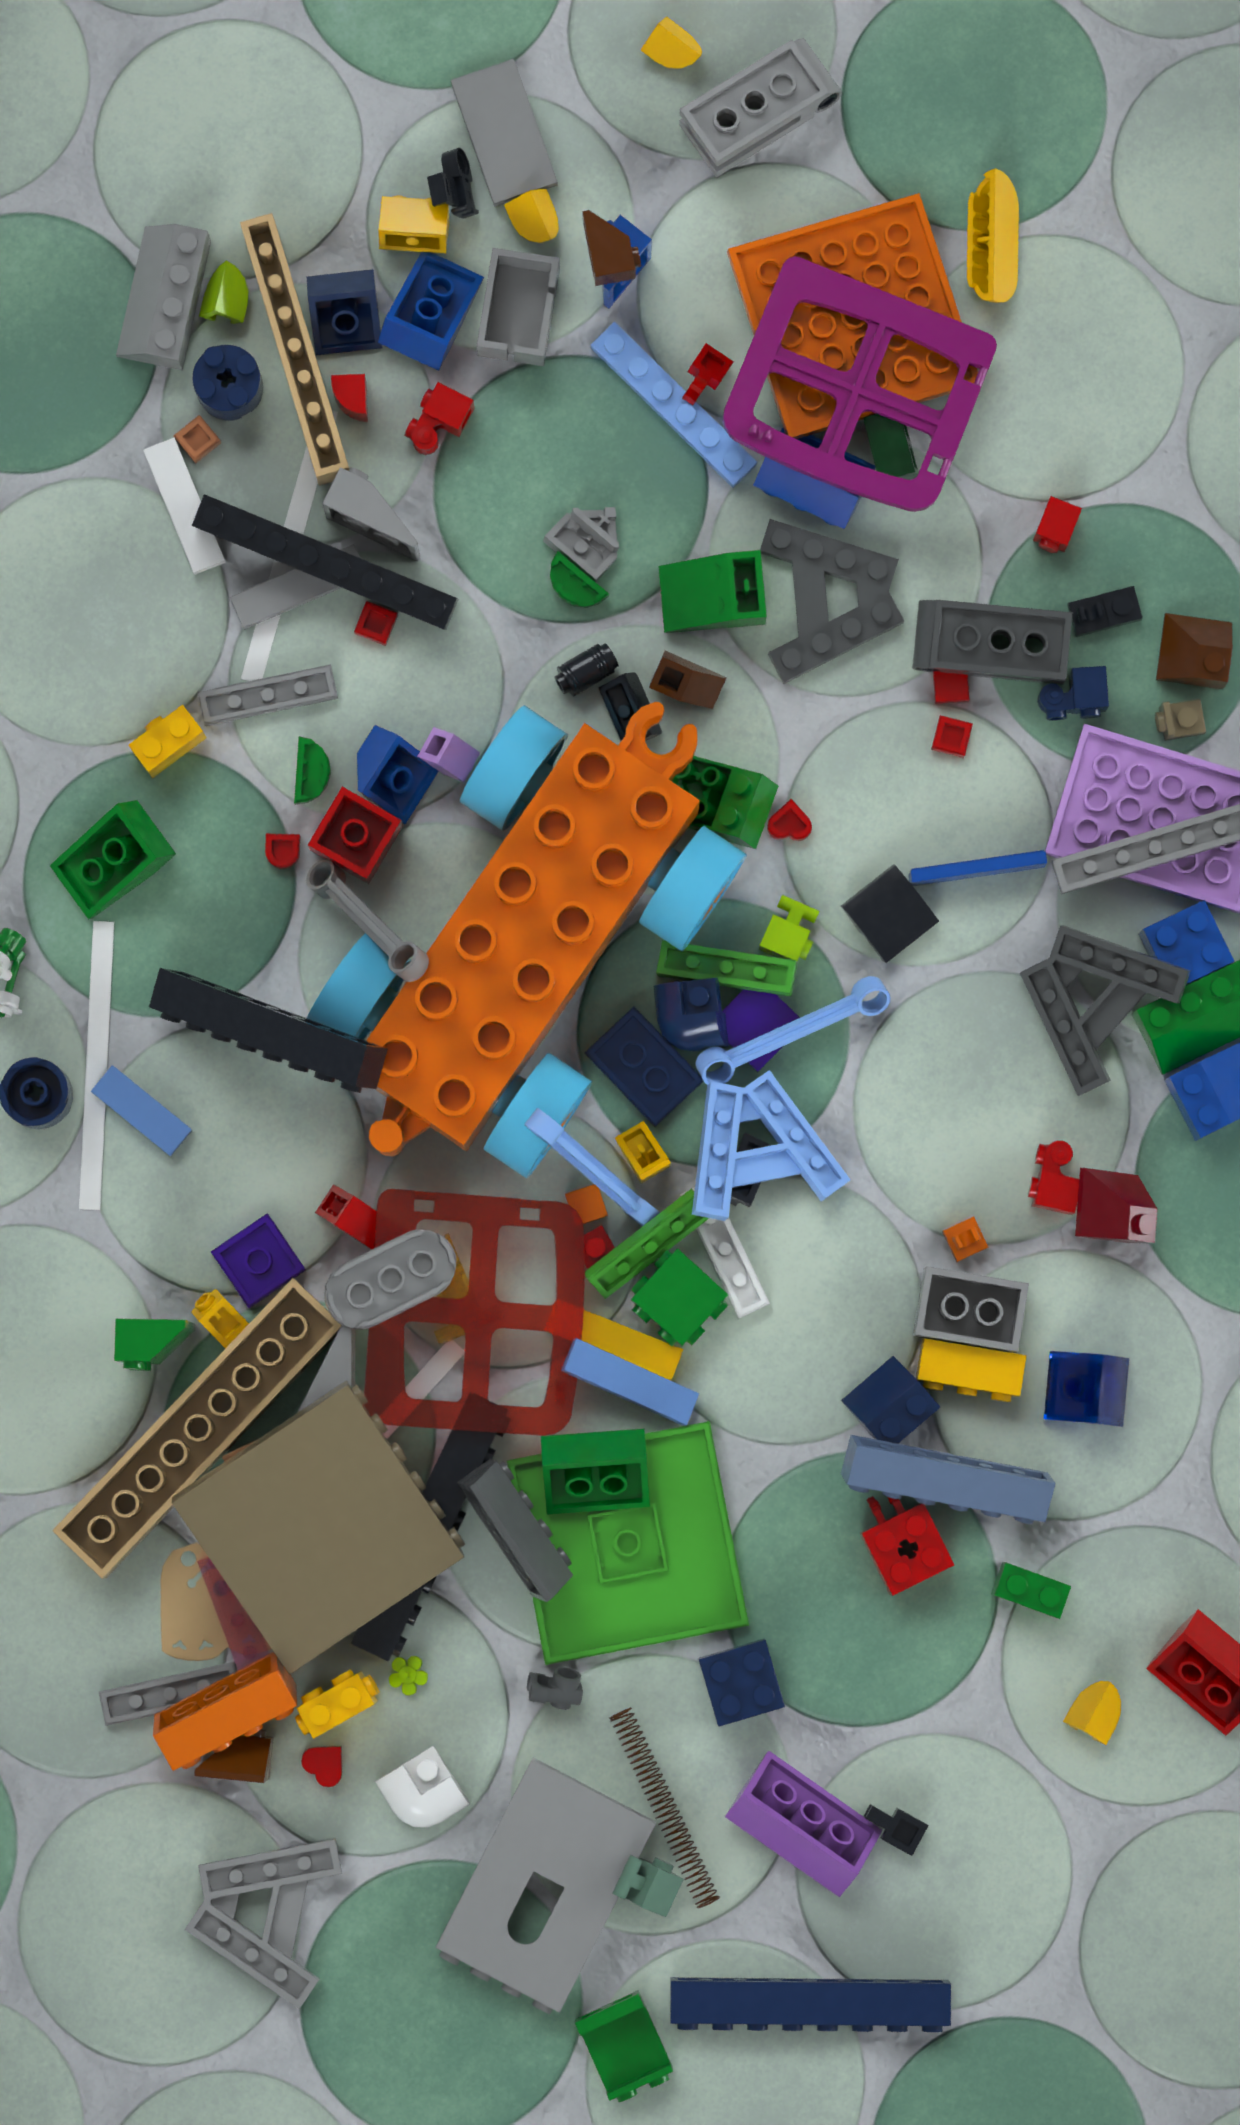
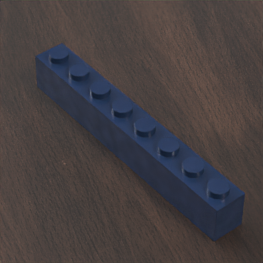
(810, 2002)

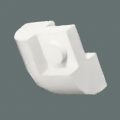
(422, 1790)

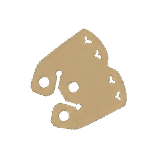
(188, 1611)

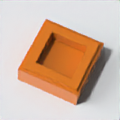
(587, 1203)

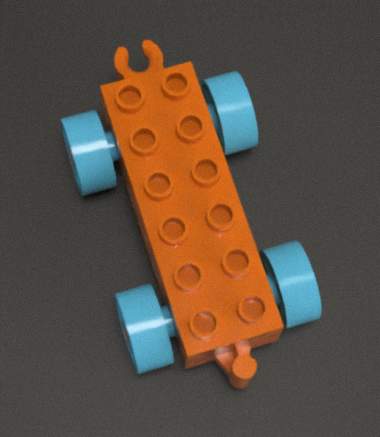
(531, 932)

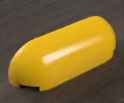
(993, 238)

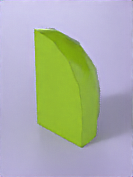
(225, 295)

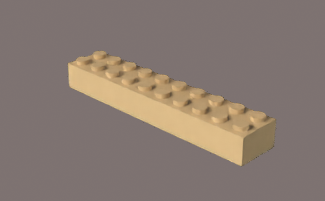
(198, 1428)

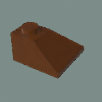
(1195, 651)
(242, 1761)

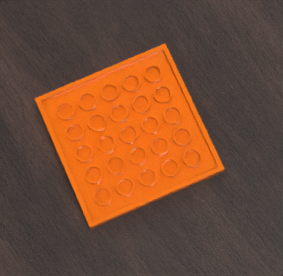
(881, 247)

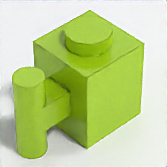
(785, 937)

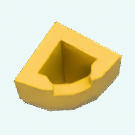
(671, 45)
(533, 216)
(1096, 1711)

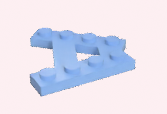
(796, 1153)

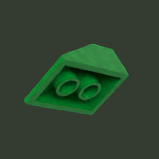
(112, 858)

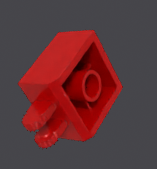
(917, 1528)

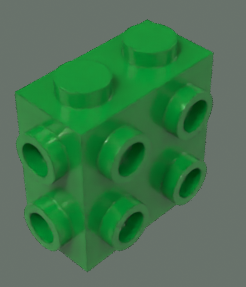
(678, 1298)

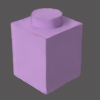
(448, 754)

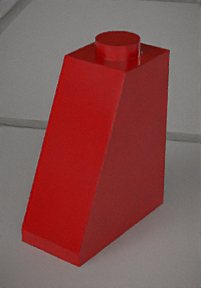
(349, 1215)

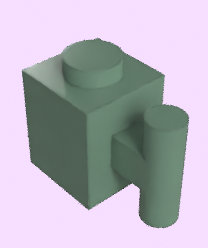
(649, 1884)

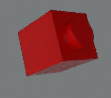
(1057, 525)

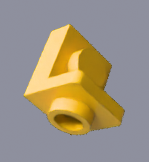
(219, 1317)

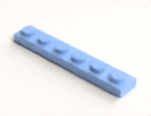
(666, 399)

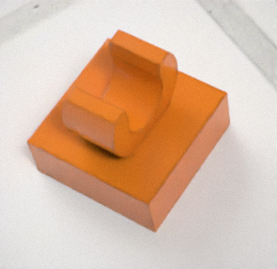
(965, 1239)

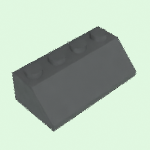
(516, 1529)

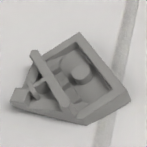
(586, 540)

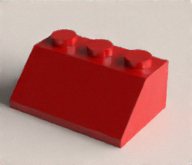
(1203, 1670)

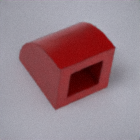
(351, 395)

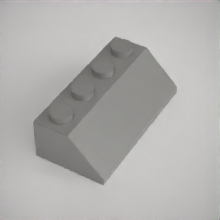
(164, 295)

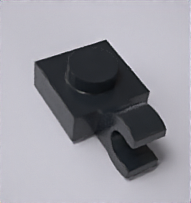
(900, 1829)

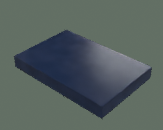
(644, 1066)

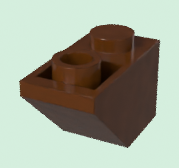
(687, 681)

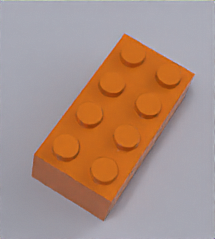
(225, 1712)

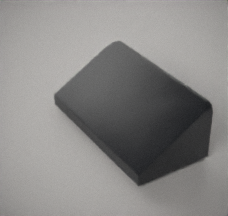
(623, 699)

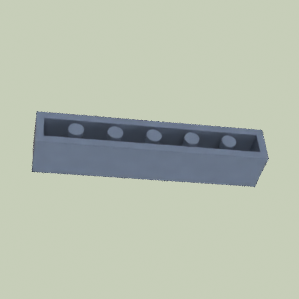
(947, 1479)

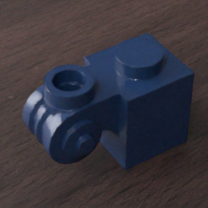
(1086, 695)

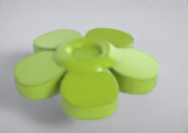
(408, 1674)

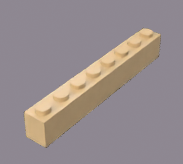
(294, 347)

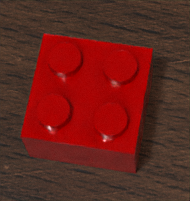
(355, 835)

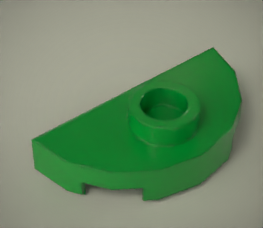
(574, 585)
(311, 771)

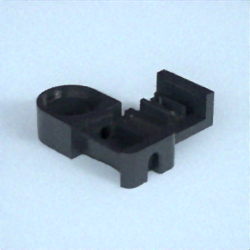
(453, 184)

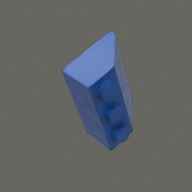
(808, 494)

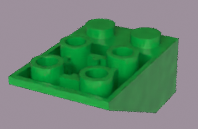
(713, 592)
(731, 799)

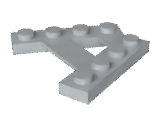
(266, 1957)

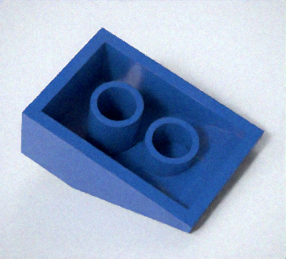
(430, 309)
(1209, 1092)

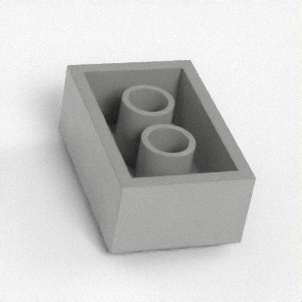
(970, 1309)

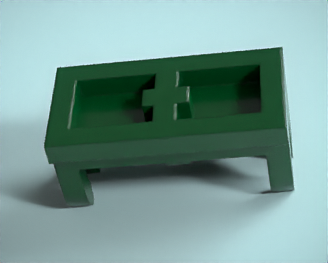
(891, 447)

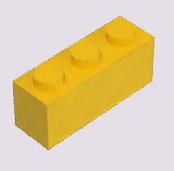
(970, 1369)

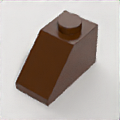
(609, 251)

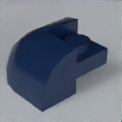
(691, 1014)

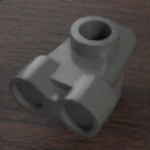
(559, 1690)

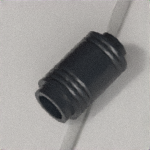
(586, 669)

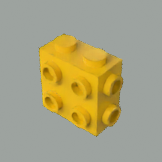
(330, 1708)

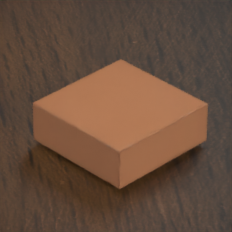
(197, 439)

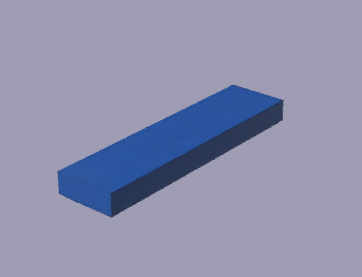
(978, 868)

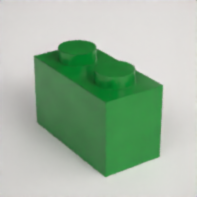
(1031, 1590)

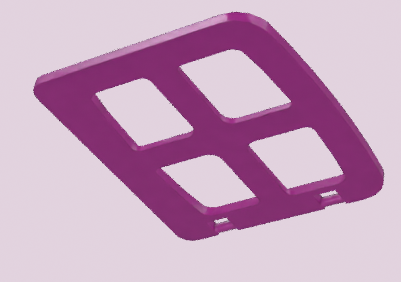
(857, 388)

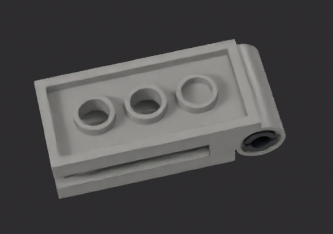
(784, 88)

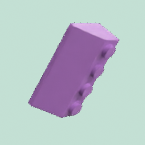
(804, 1824)

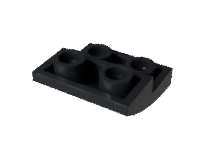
(889, 913)

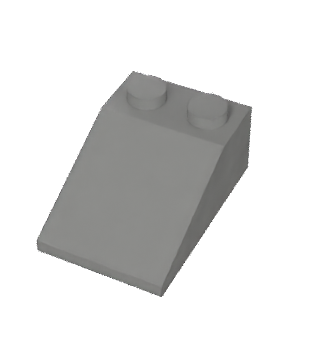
(361, 508)
(336, 1367)

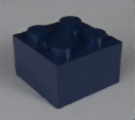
(741, 1682)

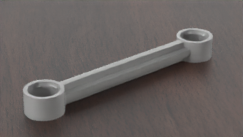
(367, 920)

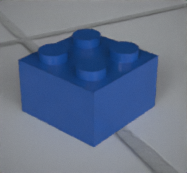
(1188, 941)

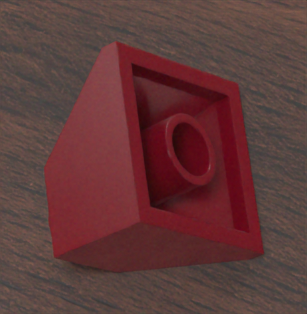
(1114, 1207)

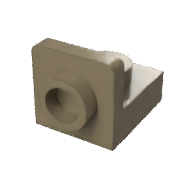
(1180, 719)

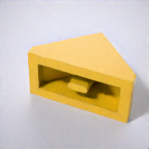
(643, 1152)

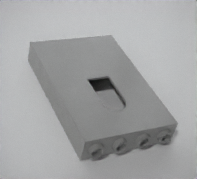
(569, 1838)

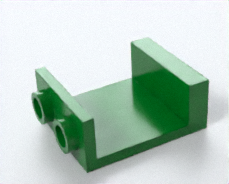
(625, 2046)

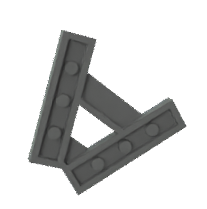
(818, 637)
(1079, 1036)

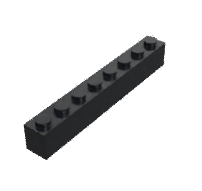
(325, 562)
(269, 1029)
(460, 1456)

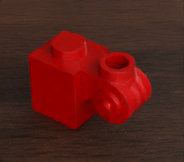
(442, 410)
(1052, 1188)

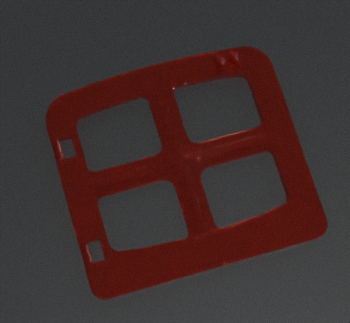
(480, 1316)

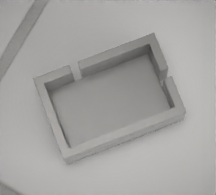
(518, 306)

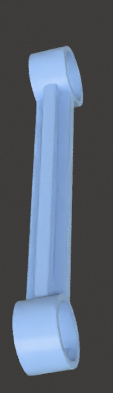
(794, 1030)
(590, 1167)

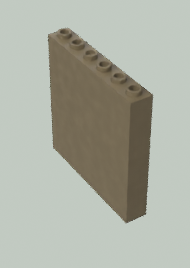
(319, 1526)

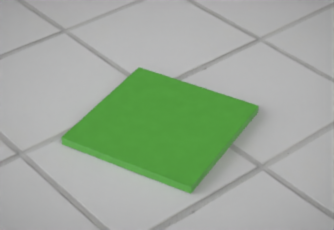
(645, 1569)

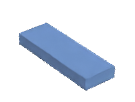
(141, 1110)

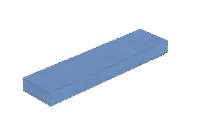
(630, 1382)

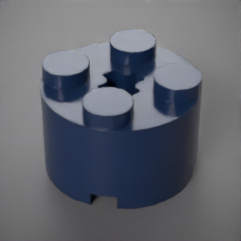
(218, 365)
(19, 1083)

